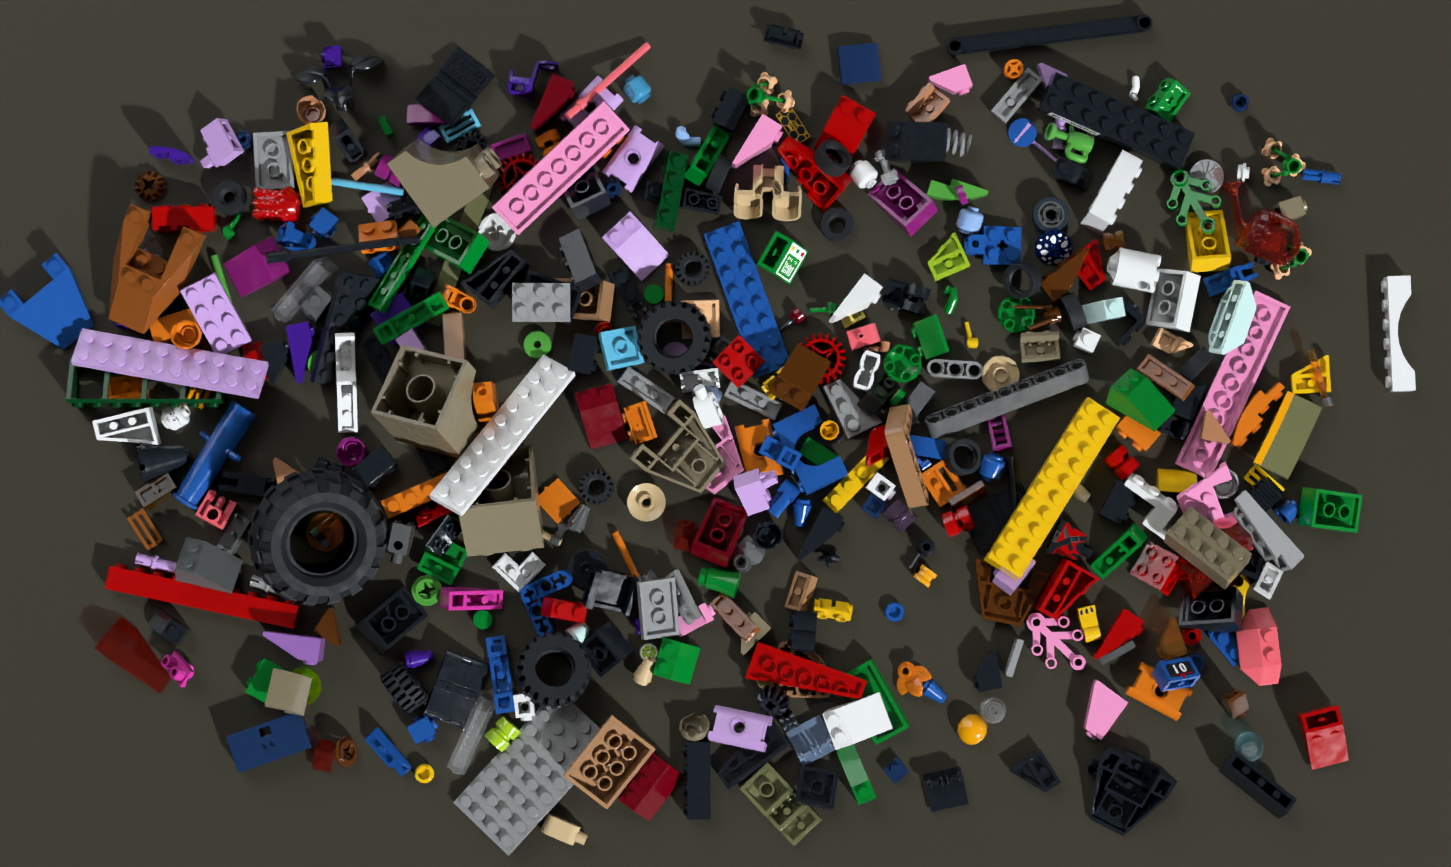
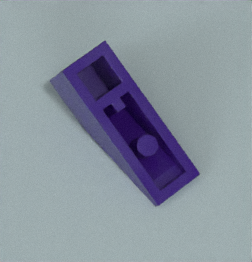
(301, 343)

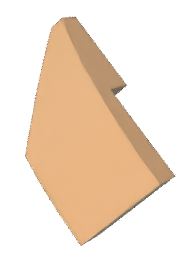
(1169, 342)

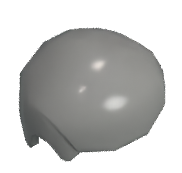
(1229, 488)

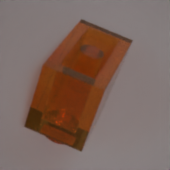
(1171, 641)

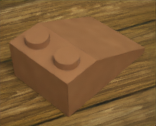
(594, 302)

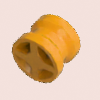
(925, 576)

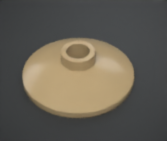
(642, 492)

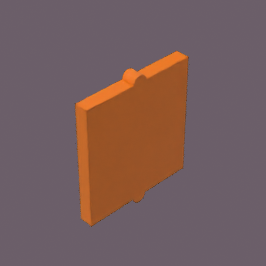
(558, 500)

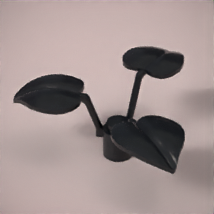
(341, 95)

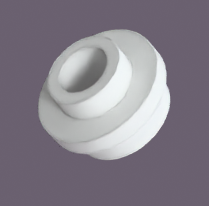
(1243, 172)

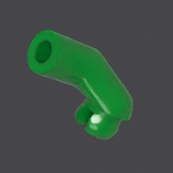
(953, 299)

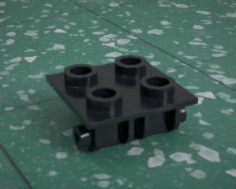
(444, 536)
(945, 789)

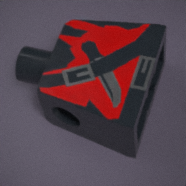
(1068, 542)

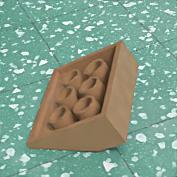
(609, 761)

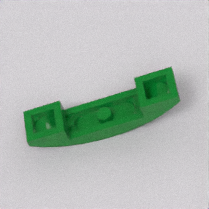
(410, 318)

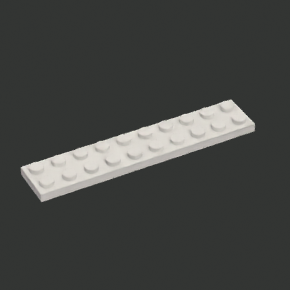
(502, 435)

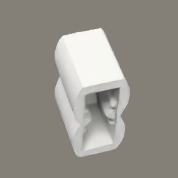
(865, 376)

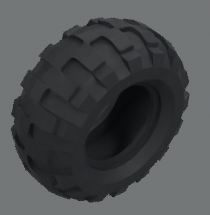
(294, 499)

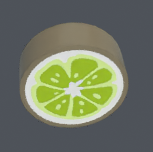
(648, 649)

